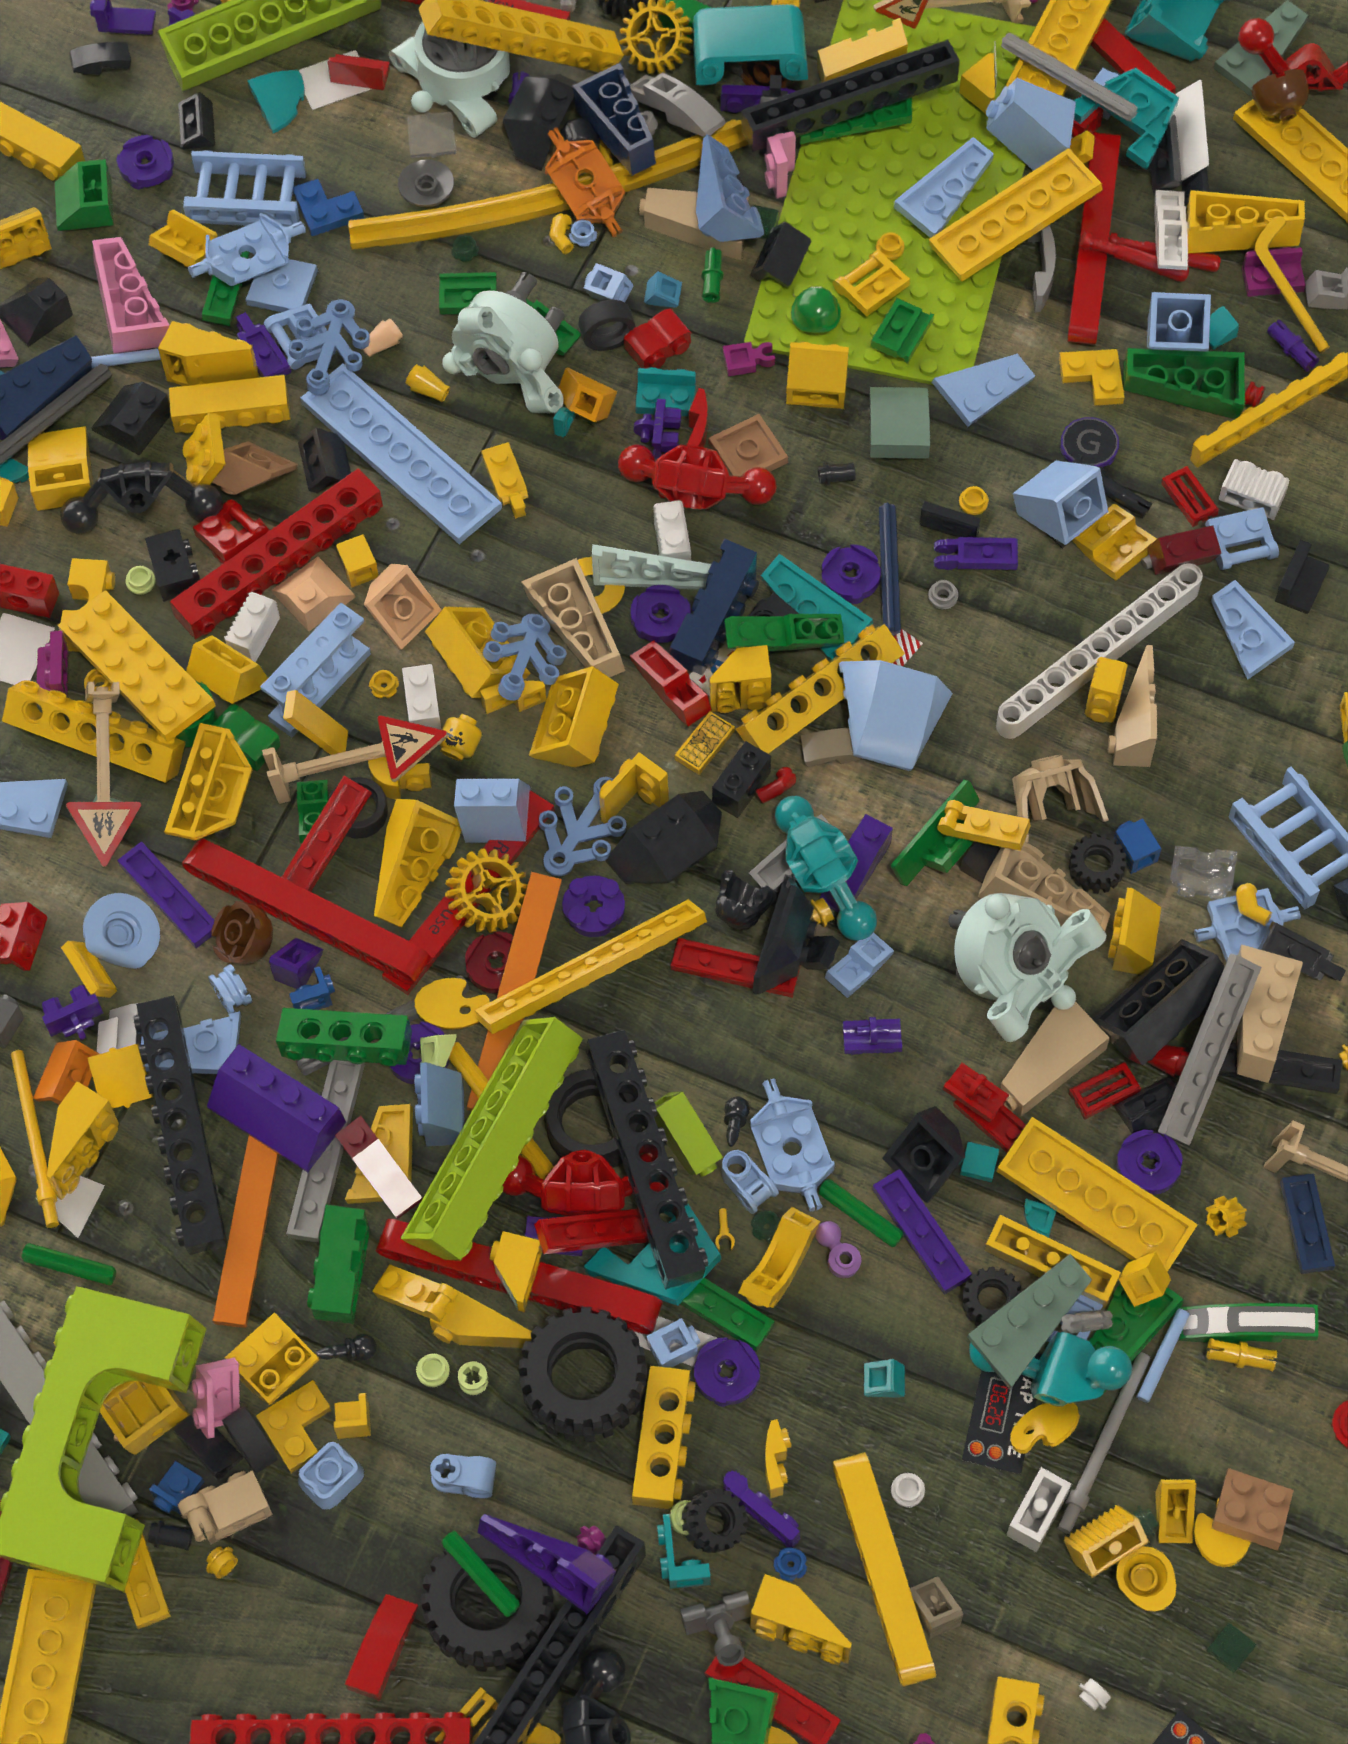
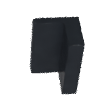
(781, 254)
(323, 459)
(1302, 580)

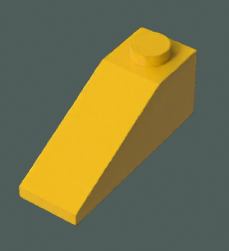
(478, 1325)

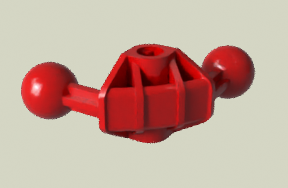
(1257, 38)
(695, 476)
(576, 1185)

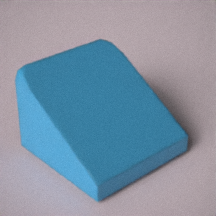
(662, 290)

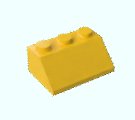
(460, 639)
(574, 718)

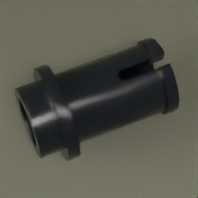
(836, 473)
(170, 1536)

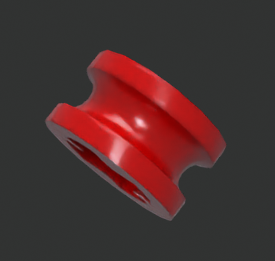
(1254, 394)

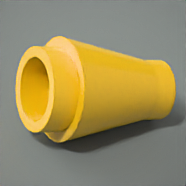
(427, 383)

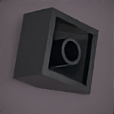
(134, 416)

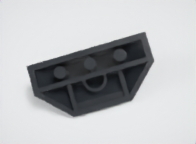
(537, 108)
(668, 840)
(786, 938)

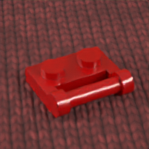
(222, 536)

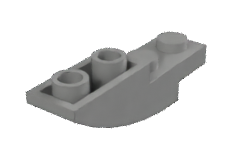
(681, 103)

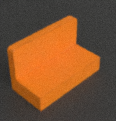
(65, 1067)

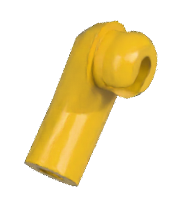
(559, 225)
(1248, 904)

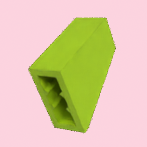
(686, 1134)

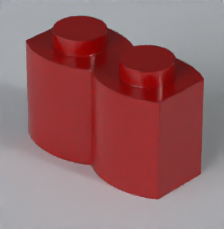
(657, 339)

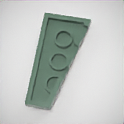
(1247, 69)
(1025, 1323)

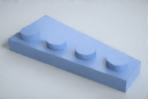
(941, 192)

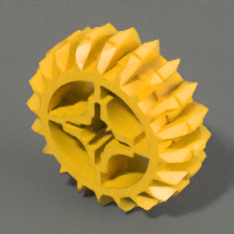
(634, 38)
(483, 879)

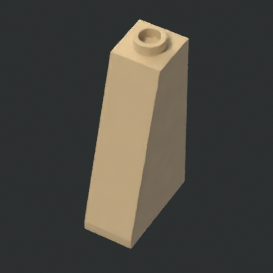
(675, 216)
(1055, 1054)

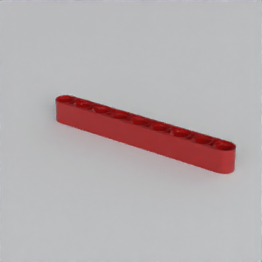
(1092, 262)
(307, 911)
(551, 1285)

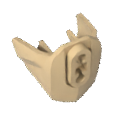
(1064, 774)

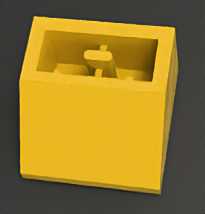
(22, 237)
(817, 375)
(224, 670)
(742, 681)
(1134, 933)
(272, 1359)

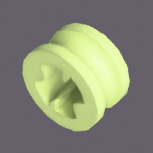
(475, 1388)

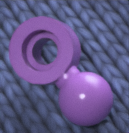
(829, 1236)

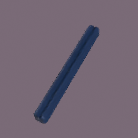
(889, 568)

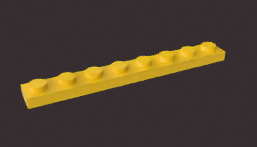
(1269, 411)
(590, 966)

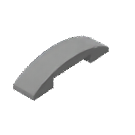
(1043, 280)

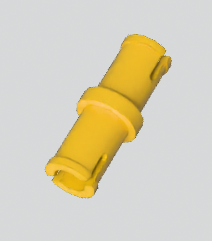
(1241, 1354)

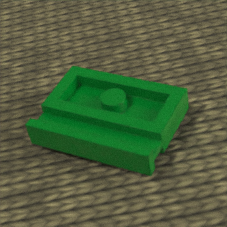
(459, 289)
(902, 330)

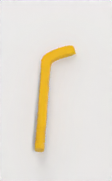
(1282, 283)

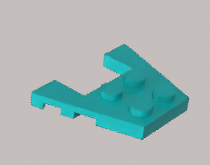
(1153, 115)
(643, 1270)

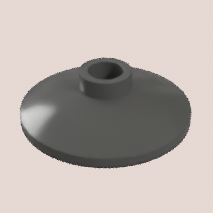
(424, 175)

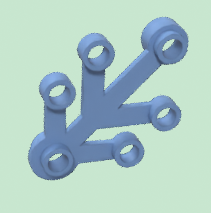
(329, 340)
(534, 629)
(577, 832)

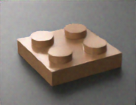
(748, 446)
(1252, 1509)

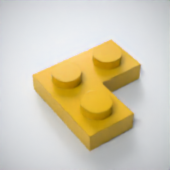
(1096, 366)
(286, 1422)

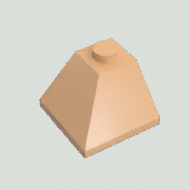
(312, 593)
(400, 604)

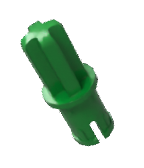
(712, 275)

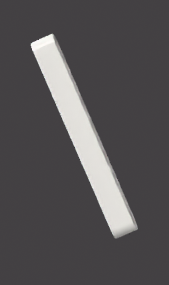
(1104, 638)

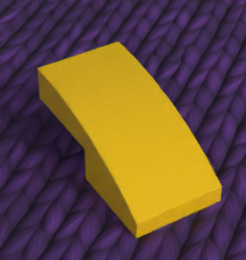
(532, 695)

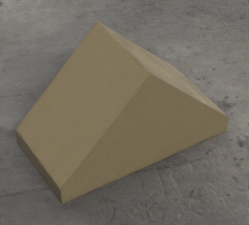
(936, 1607)

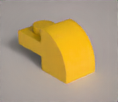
(414, 780)

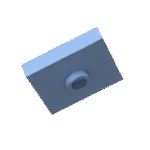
(283, 287)

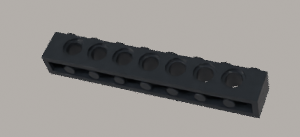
(852, 94)
(209, 1232)
(673, 1267)
(561, 1649)

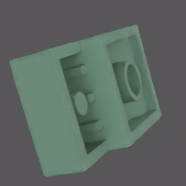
(899, 422)

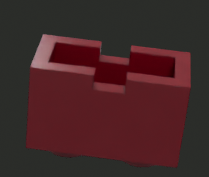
(1192, 547)

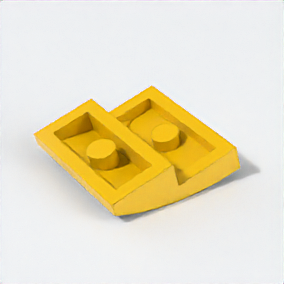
(1115, 542)

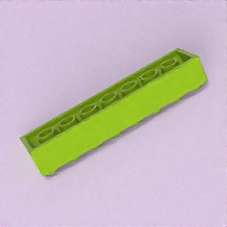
(249, 31)
(493, 1138)

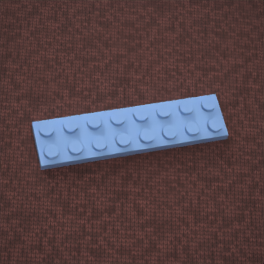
(403, 455)

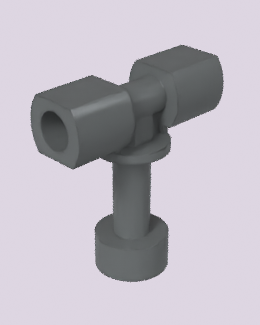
(719, 1621)

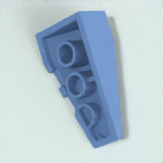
(722, 199)

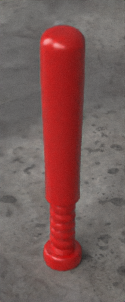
(1132, 256)
(1202, 260)

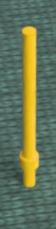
(45, 1194)

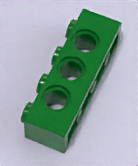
(331, 1026)

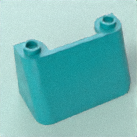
(1173, 26)
(749, 35)

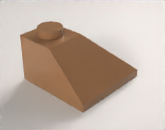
(249, 467)

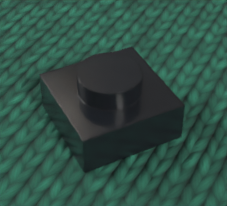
(821, 952)

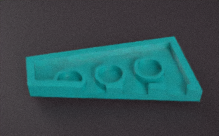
(812, 597)

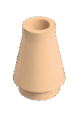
(383, 336)

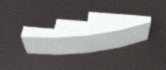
(1171, 230)

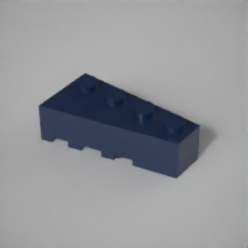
(616, 117)
(39, 382)
(725, 595)

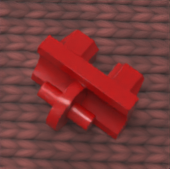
(976, 1092)

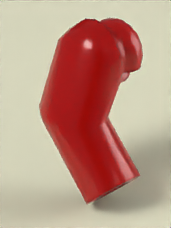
(785, 781)

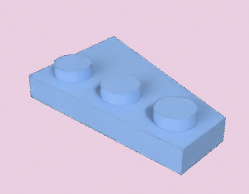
(983, 387)
(207, 1043)

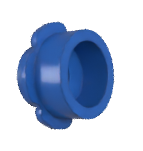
(790, 1555)

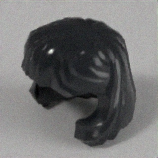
(741, 903)

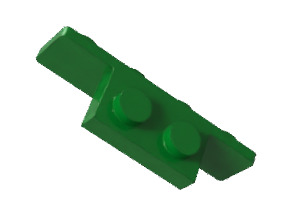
(931, 846)

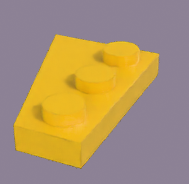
(395, 1130)

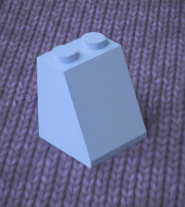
(1031, 122)
(1179, 322)
(1063, 499)
(492, 809)

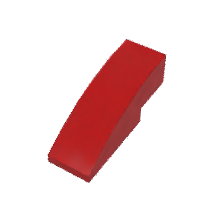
(671, 683)
(381, 1647)

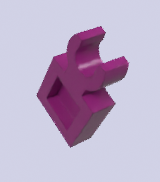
(743, 358)

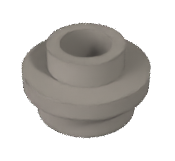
(946, 588)

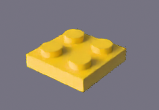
(204, 451)

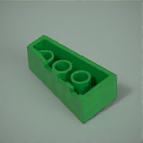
(1188, 378)

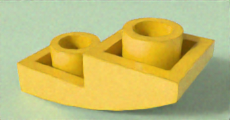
(776, 1451)

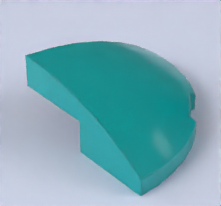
(278, 96)

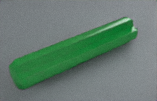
(860, 1213)
(69, 1264)
(480, 1573)

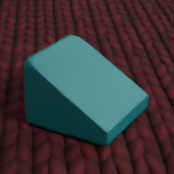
(1222, 327)
(884, 1379)

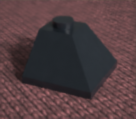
(35, 310)
(927, 1152)

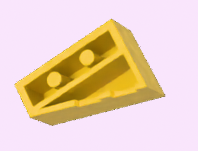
(867, 51)

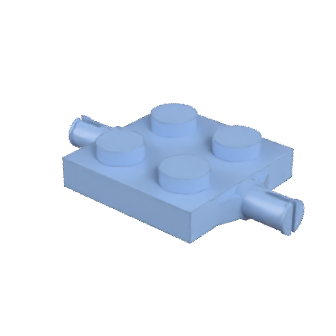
(1233, 928)

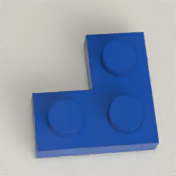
(324, 214)

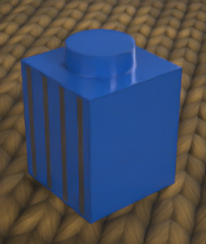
(1138, 844)

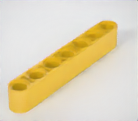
(884, 1570)

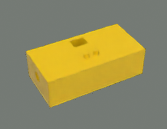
(144, 1411)

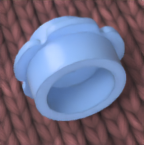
(580, 228)

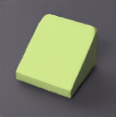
(437, 1049)

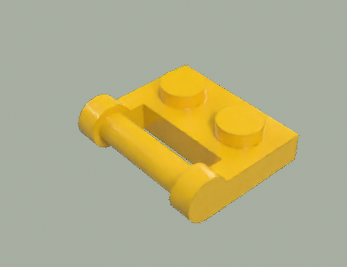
(875, 289)

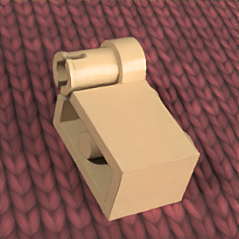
(225, 1508)

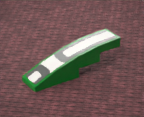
(1251, 1322)

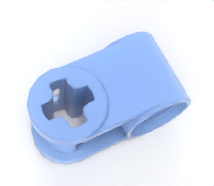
(751, 1185)
(467, 1475)

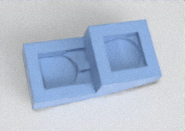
(859, 964)

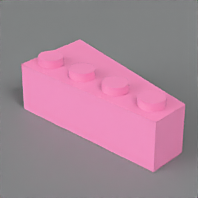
(129, 308)

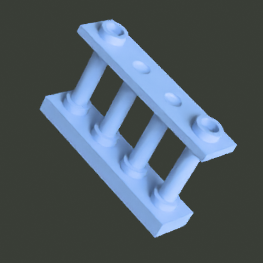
(244, 211)
(318, 664)
(1267, 840)

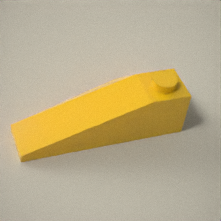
(413, 851)

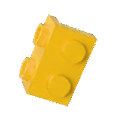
(182, 239)

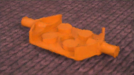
(587, 202)

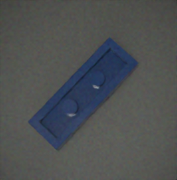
(1307, 1223)

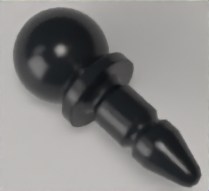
(735, 1117)
(361, 1347)

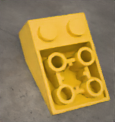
(204, 357)
(59, 467)
(80, 1131)
(791, 1616)

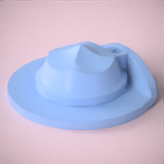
(121, 930)

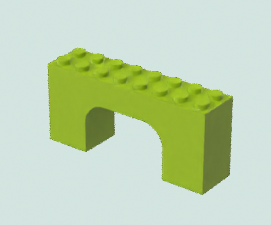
(96, 1350)

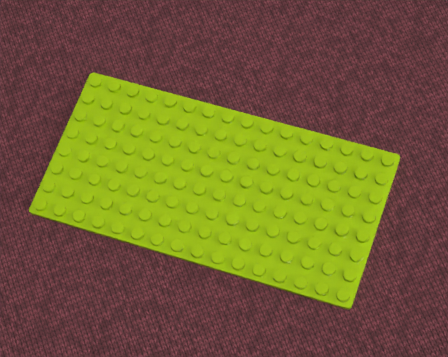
(846, 200)

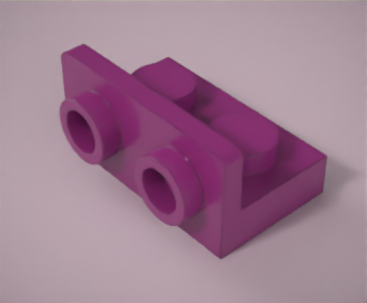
(1258, 280)
(53, 664)

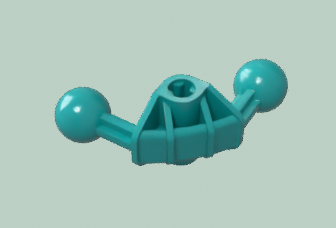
(823, 863)
(1071, 1370)

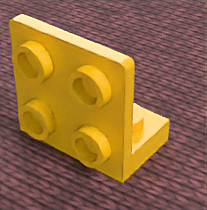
(634, 776)

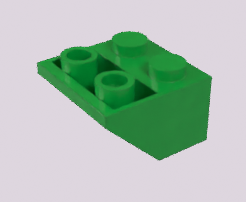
(84, 196)

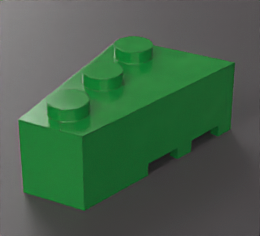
(339, 1264)

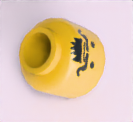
(462, 737)

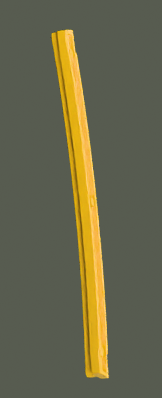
(526, 203)

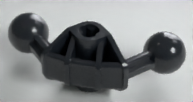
(136, 488)
(585, 1717)

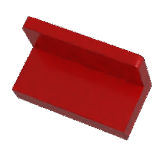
(358, 71)

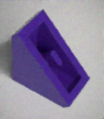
(295, 963)

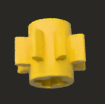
(1226, 1216)

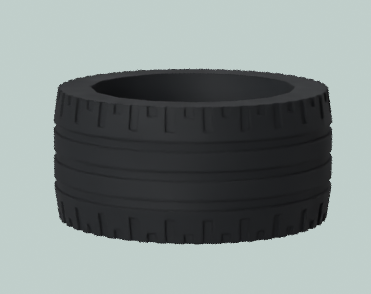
(575, 1087)

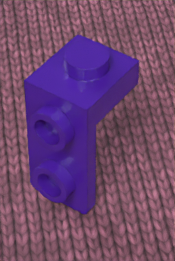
(122, 19)

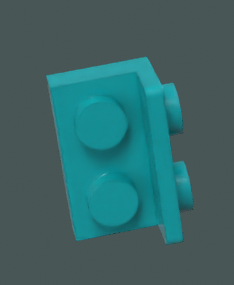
(673, 385)

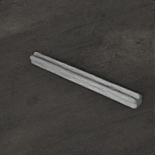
(1069, 76)

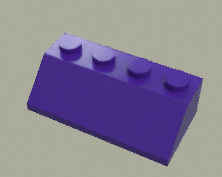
(274, 1108)

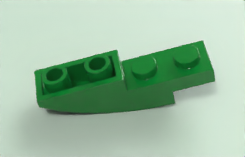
(785, 632)

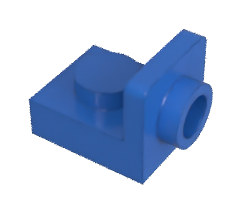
(314, 996)
(175, 1487)

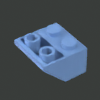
(439, 1104)

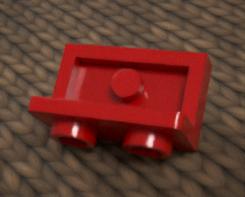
(20, 933)

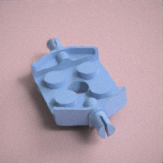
(264, 239)
(792, 1121)

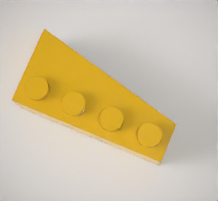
(1236, 221)

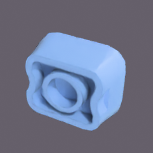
(330, 1475)

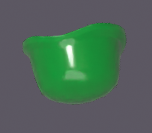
(816, 310)

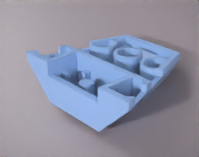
(891, 710)

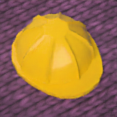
(1147, 1579)

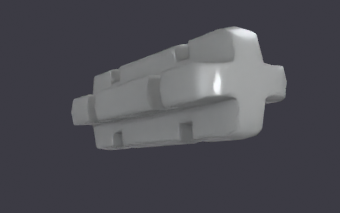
(1086, 1321)

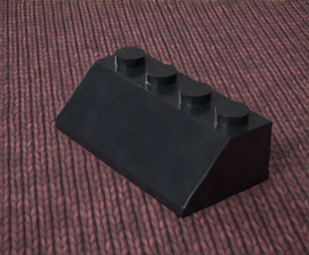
(1161, 1001)

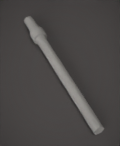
(1079, 1497)

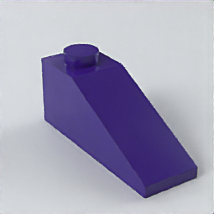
(869, 844)

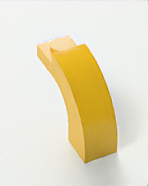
(781, 1260)

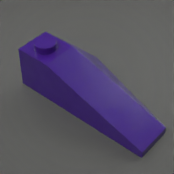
(561, 1565)

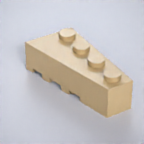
(1265, 1012)

